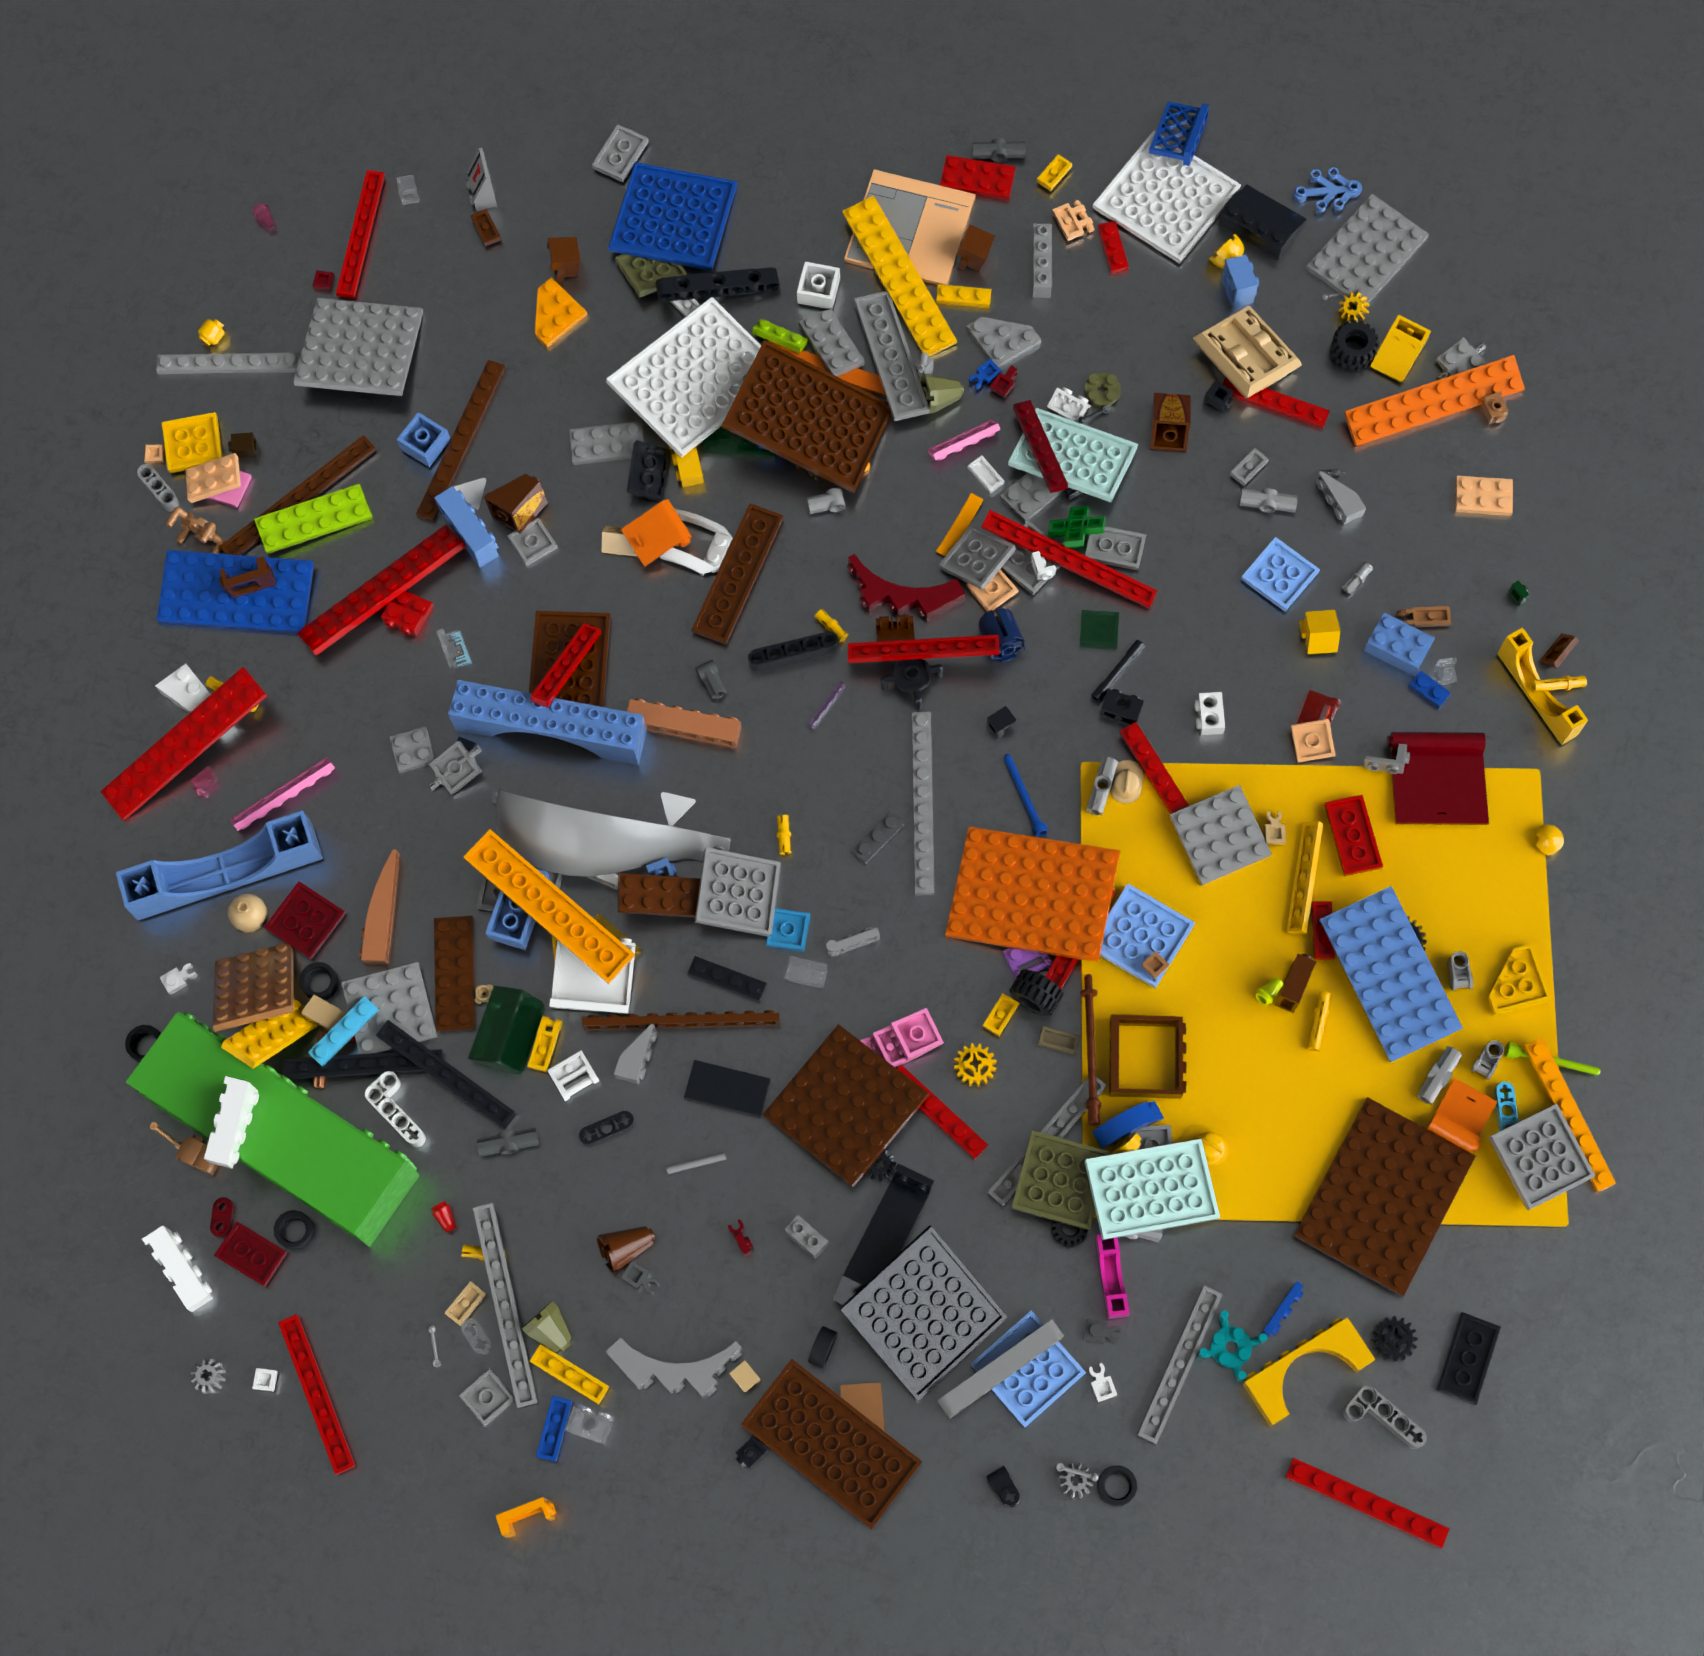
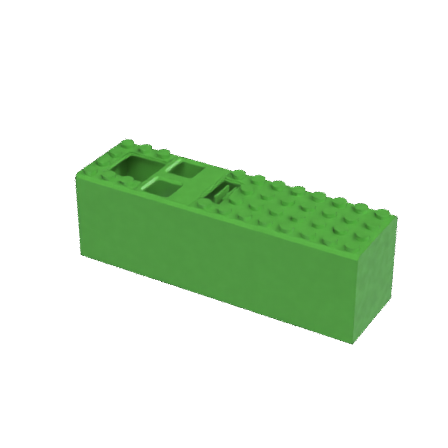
(290, 1134)

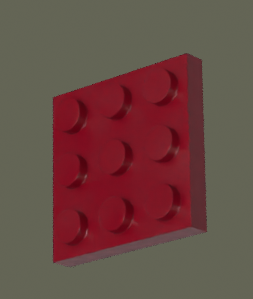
(305, 920)

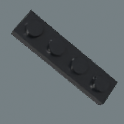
(727, 979)

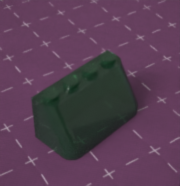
(507, 1030)

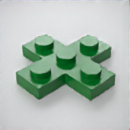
(1076, 526)

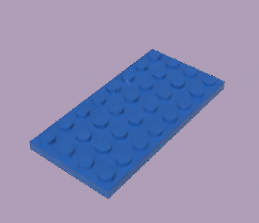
(195, 596)

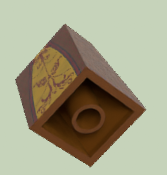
(1170, 422)
(517, 502)

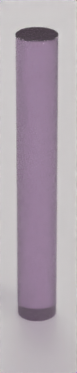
(827, 704)

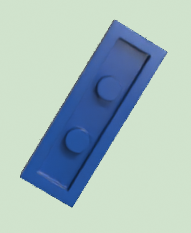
(1283, 1310)
(554, 1429)

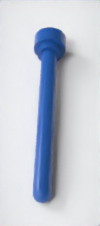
(1039, 828)

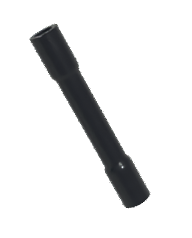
(1130, 655)

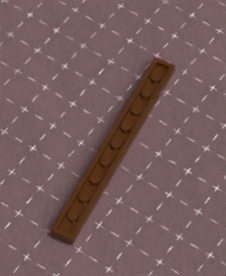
(461, 438)
(304, 492)
(672, 1020)

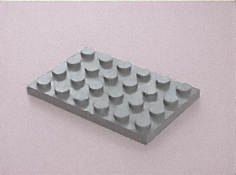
(1367, 250)

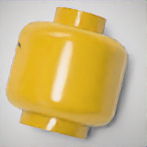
(211, 332)

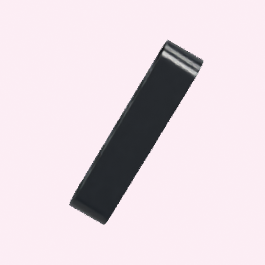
(800, 645)

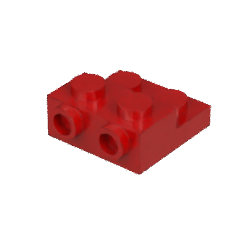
(407, 613)

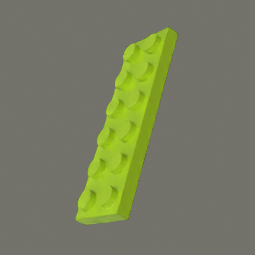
(313, 518)

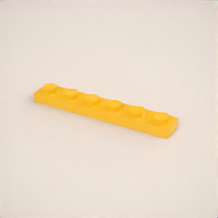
(1304, 877)

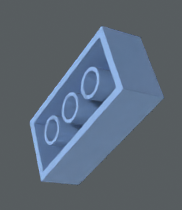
(467, 526)
(510, 923)

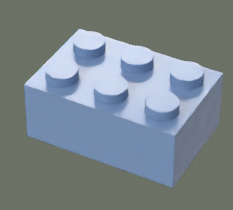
(1399, 644)

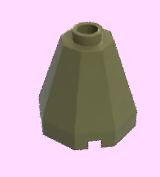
(940, 391)
(549, 1328)

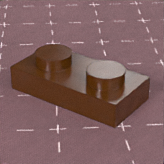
(485, 227)
(1559, 650)

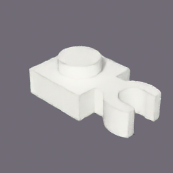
(175, 979)
(1103, 1386)

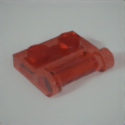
(1314, 705)

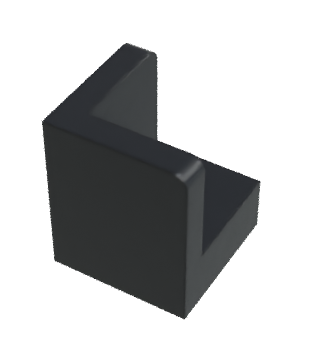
(1000, 720)

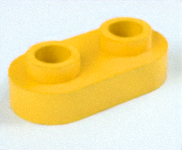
(1129, 1143)

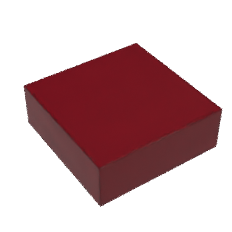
(323, 280)

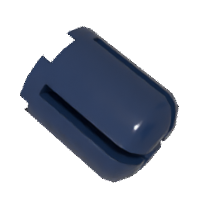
(1006, 627)

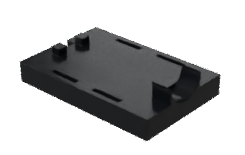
(646, 471)

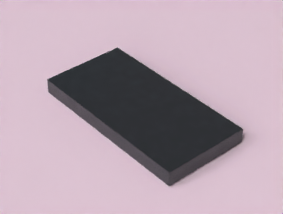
(727, 1088)
(1468, 1358)

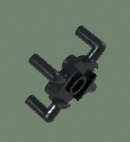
(915, 684)

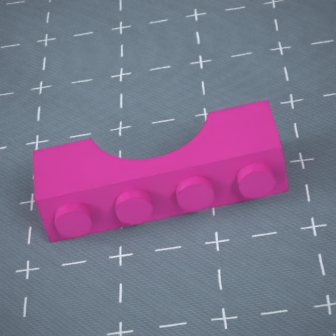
(1111, 1277)

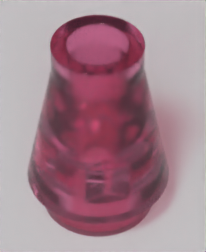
(263, 214)

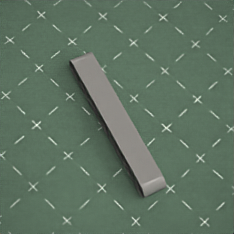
(1000, 1369)

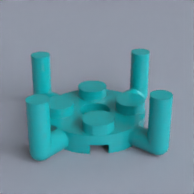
(1240, 1338)

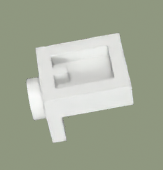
(1040, 569)

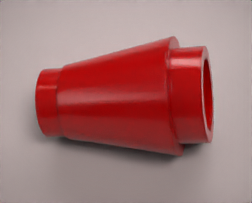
(443, 1215)

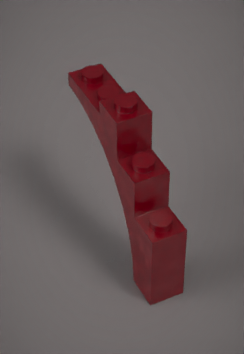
(901, 599)

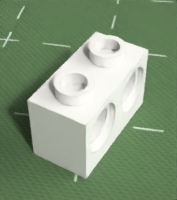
(1213, 713)

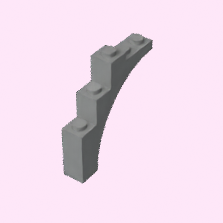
(699, 1374)

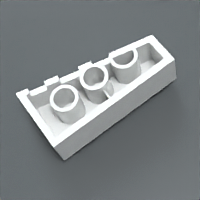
(183, 689)
(231, 1122)
(179, 1267)

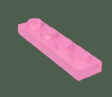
(961, 440)

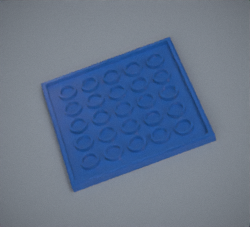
(673, 216)

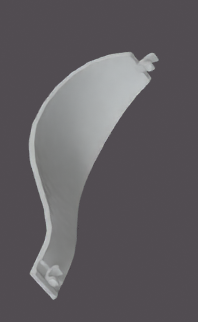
(591, 842)

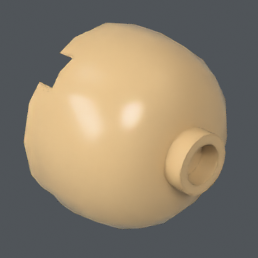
(247, 912)

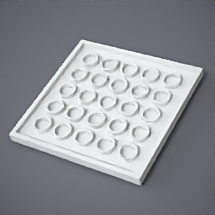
(1166, 200)

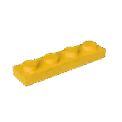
(569, 1374)

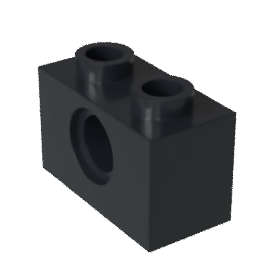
(1112, 711)

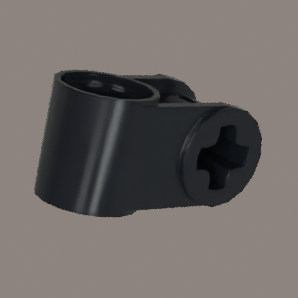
(1002, 1484)

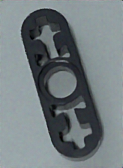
(595, 1139)

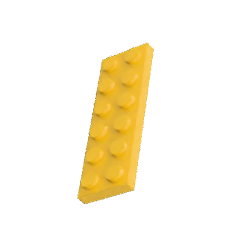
(268, 1036)

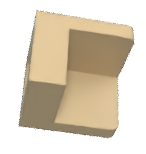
(745, 1376)

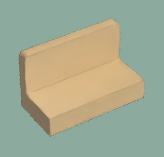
(615, 542)
(322, 1012)

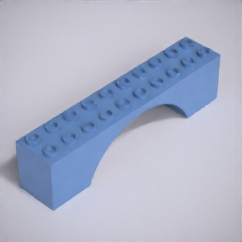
(497, 710)
(169, 885)

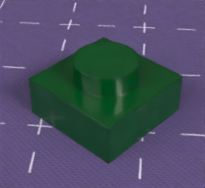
(1519, 592)

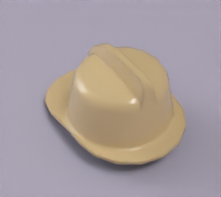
(1127, 782)

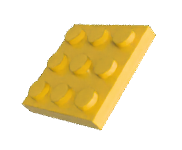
(191, 441)

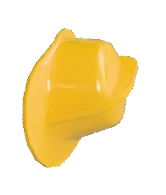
(1214, 1145)

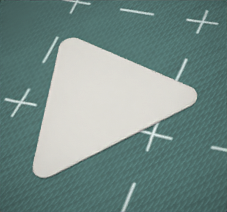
(473, 491)
(675, 806)

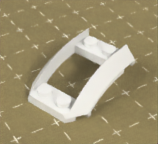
(715, 553)

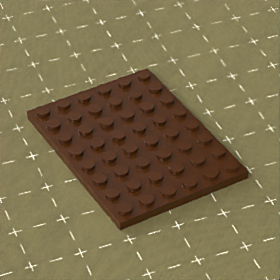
(808, 416)
(1384, 1196)

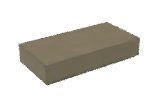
(1058, 1040)

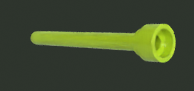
(1513, 1050)

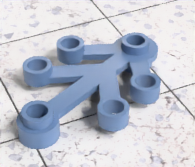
(1329, 190)

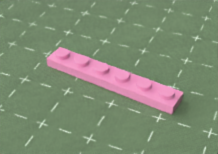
(278, 796)

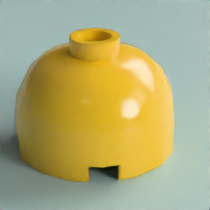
(1229, 249)

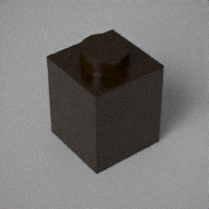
(243, 445)

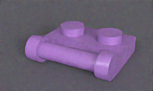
(1019, 957)

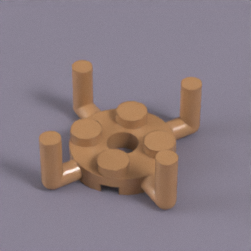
(202, 529)

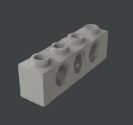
(1042, 260)

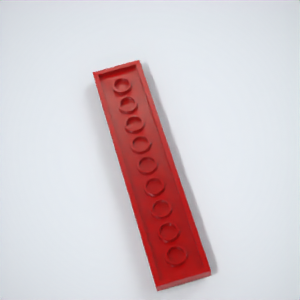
(381, 589)
(183, 743)

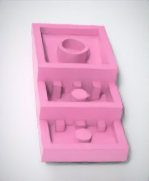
(905, 1038)

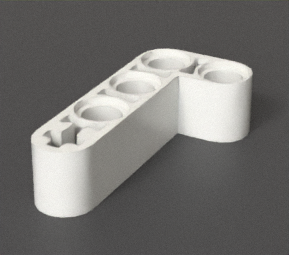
(397, 1113)

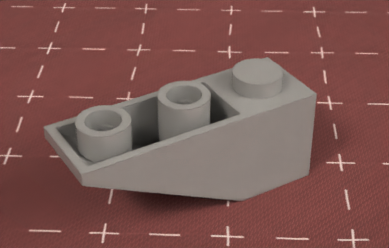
(1343, 499)
(632, 1060)

